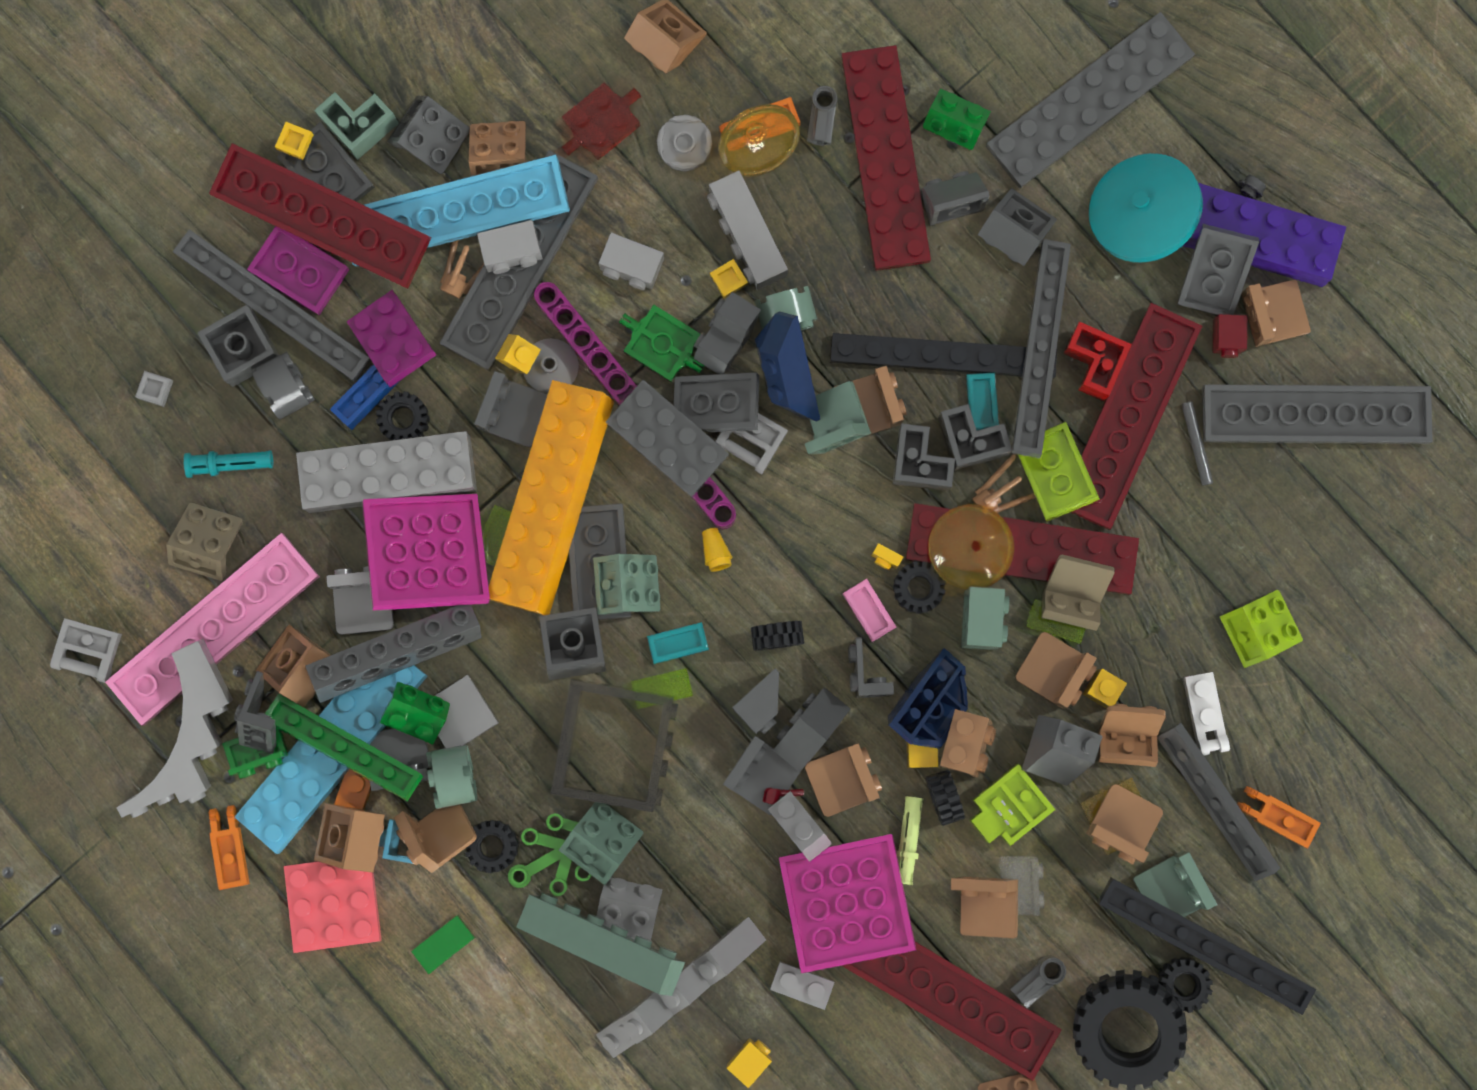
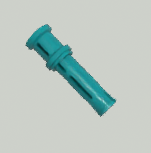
(214, 463)

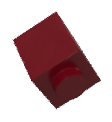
(1229, 335)

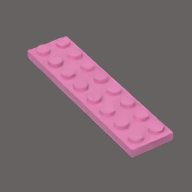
(221, 619)

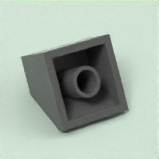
(954, 197)
(1017, 227)
(572, 643)
(760, 704)
(1060, 750)

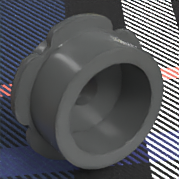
(1252, 187)

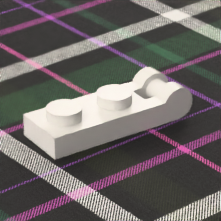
(1206, 712)

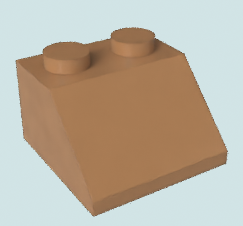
(664, 35)
(286, 664)
(349, 838)

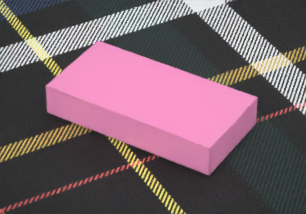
(869, 610)

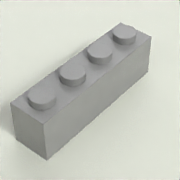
(748, 230)

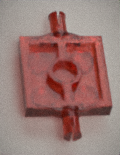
(601, 121)

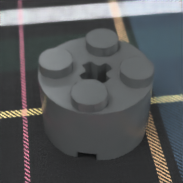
(282, 385)

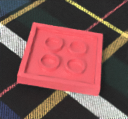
(330, 906)

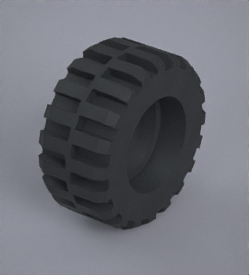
(1122, 1066)

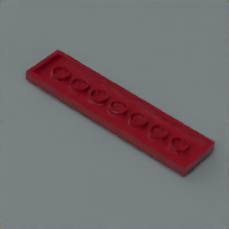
(885, 158)
(320, 215)
(1135, 409)
(1039, 547)
(964, 1006)

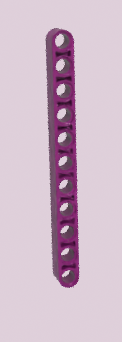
(611, 371)

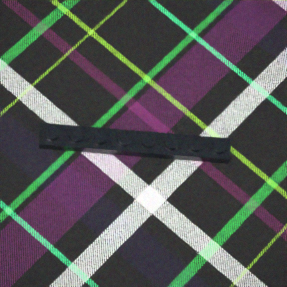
(929, 354)
(1206, 945)

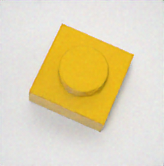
(294, 140)
(728, 278)
(886, 558)

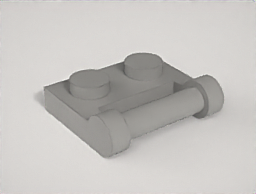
(767, 437)
(89, 641)

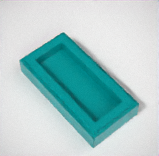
(982, 399)
(677, 643)

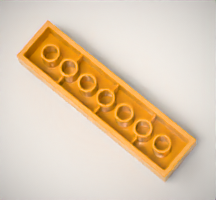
(550, 498)

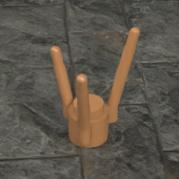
(452, 281)
(991, 499)

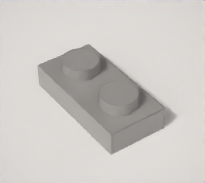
(802, 986)

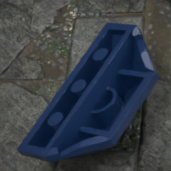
(786, 366)
(929, 702)

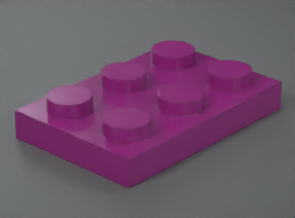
(298, 269)
(391, 338)

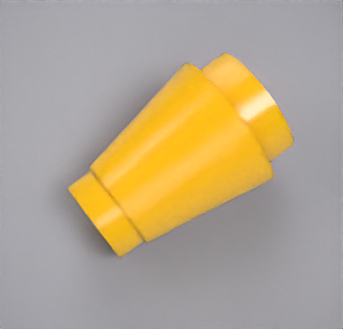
(715, 550)

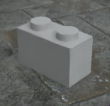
(510, 247)
(631, 262)
(800, 826)

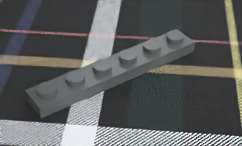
(1218, 802)

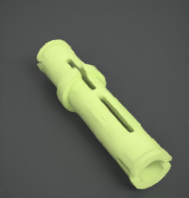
(909, 838)

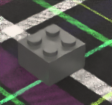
(238, 345)

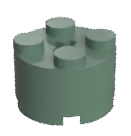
(791, 303)
(451, 776)

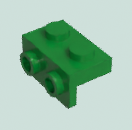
(956, 119)
(415, 713)
(245, 760)

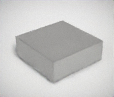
(154, 388)

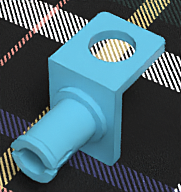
(390, 842)

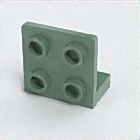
(840, 420)
(626, 583)
(601, 841)
(1176, 885)

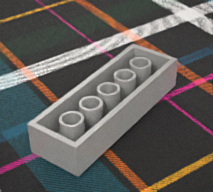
(386, 470)

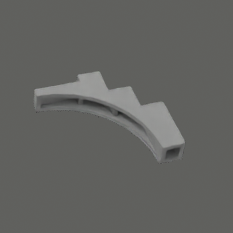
(202, 694)
(694, 979)

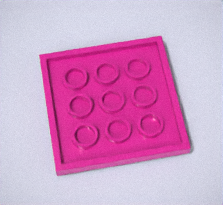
(425, 551)
(847, 904)

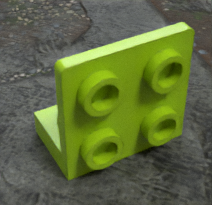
(1261, 629)

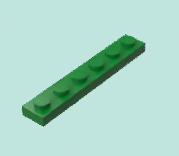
(344, 747)

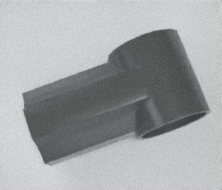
(822, 118)
(1036, 983)

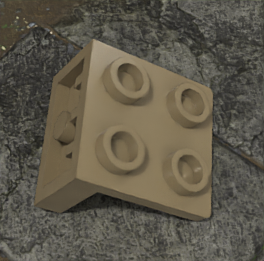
(203, 541)
(1076, 592)

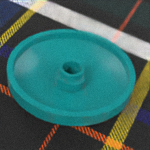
(1145, 207)

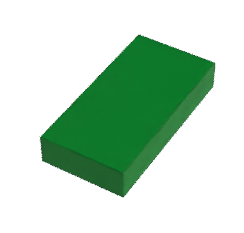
(443, 944)

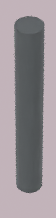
(1197, 443)

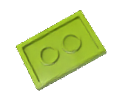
(1059, 475)

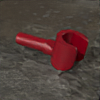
(772, 795)

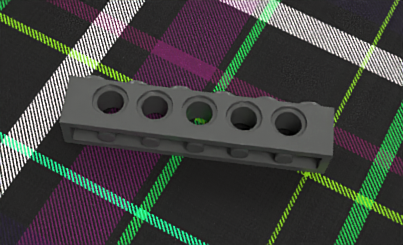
(393, 651)

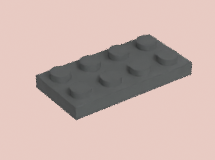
(667, 438)
(597, 534)

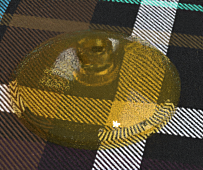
(759, 139)
(952, 550)

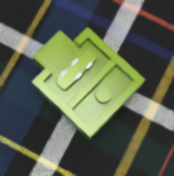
(1010, 807)

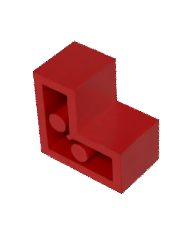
(1103, 355)

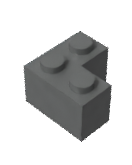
(728, 333)
(968, 444)
(917, 468)
(810, 728)

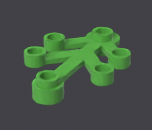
(549, 858)

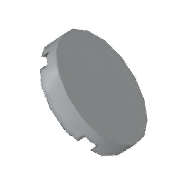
(684, 143)

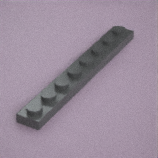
(271, 305)
(1041, 349)

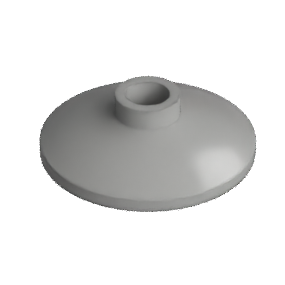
(565, 367)

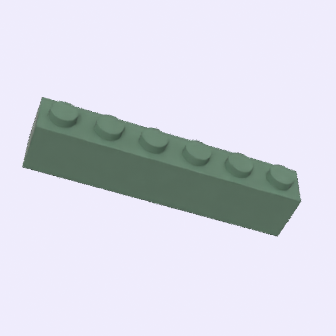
(600, 944)

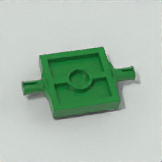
(661, 343)

